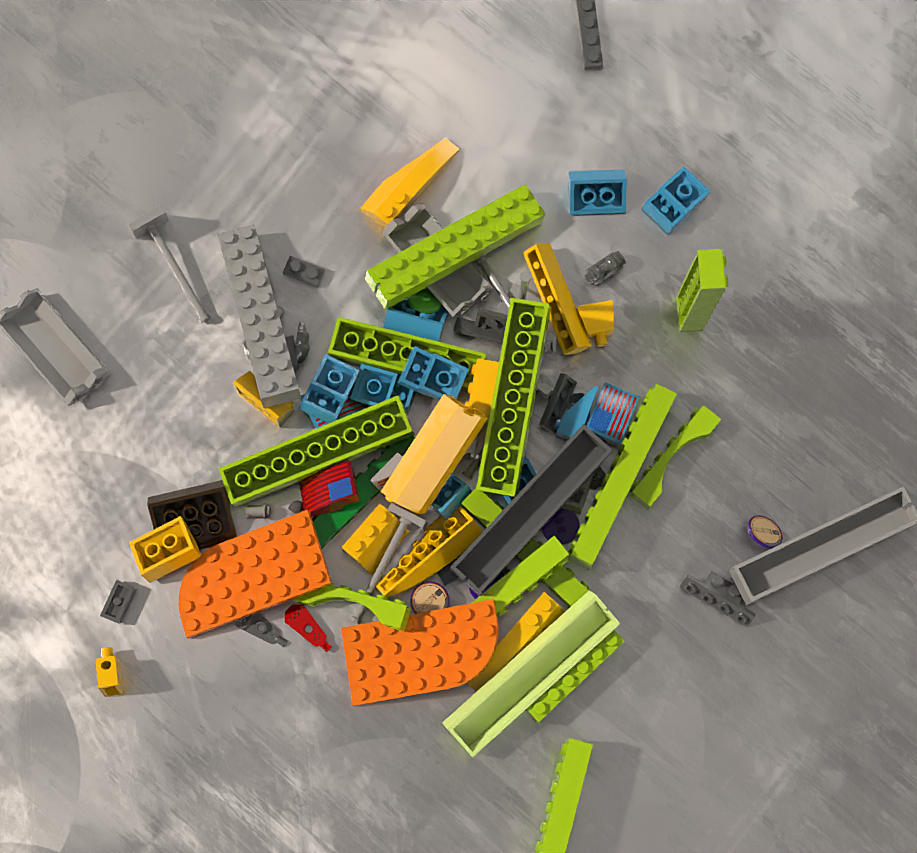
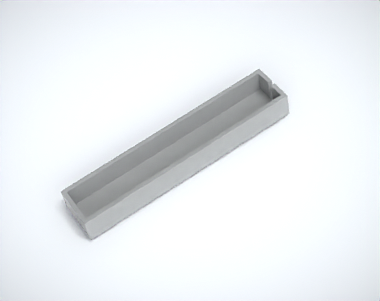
(259, 316)
(824, 546)

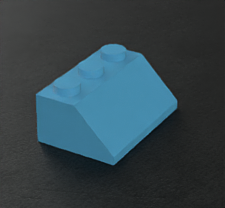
(597, 191)
(405, 319)

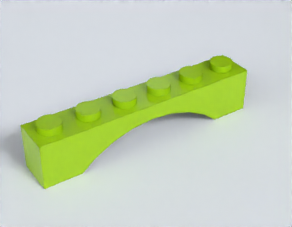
(700, 427)
(390, 614)
(574, 677)

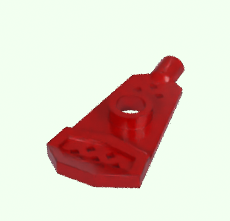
(302, 621)

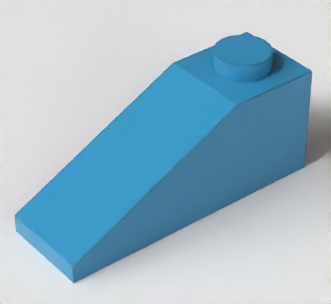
(576, 415)

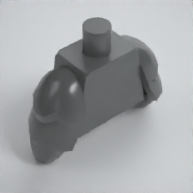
(297, 352)

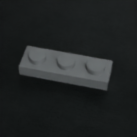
(558, 402)

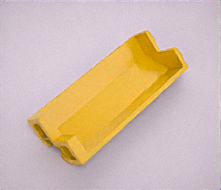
(433, 455)

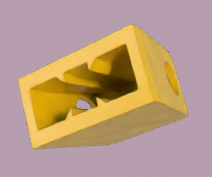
(597, 320)
(109, 673)

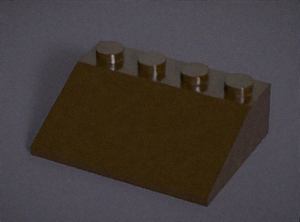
(203, 509)

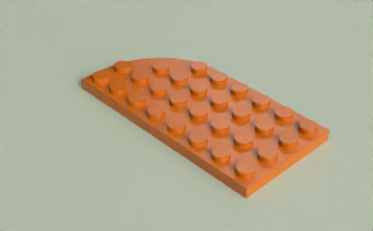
(252, 574)
(432, 655)

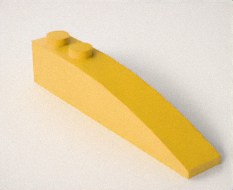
(405, 186)
(438, 547)
(527, 629)

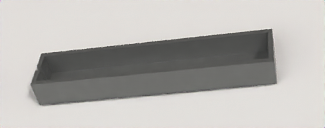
(531, 509)

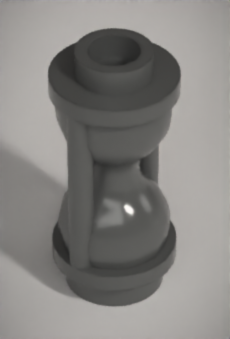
(612, 263)

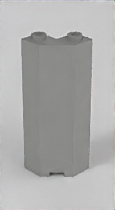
(455, 291)
(52, 347)

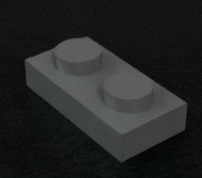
(303, 271)
(117, 601)

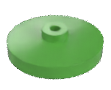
(424, 301)

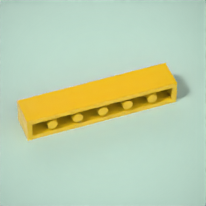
(555, 292)

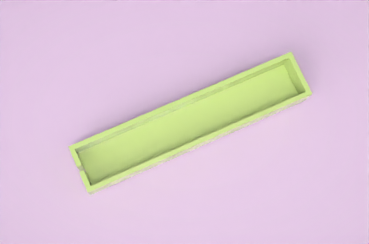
(531, 673)

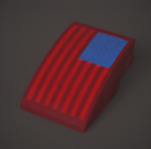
(329, 489)

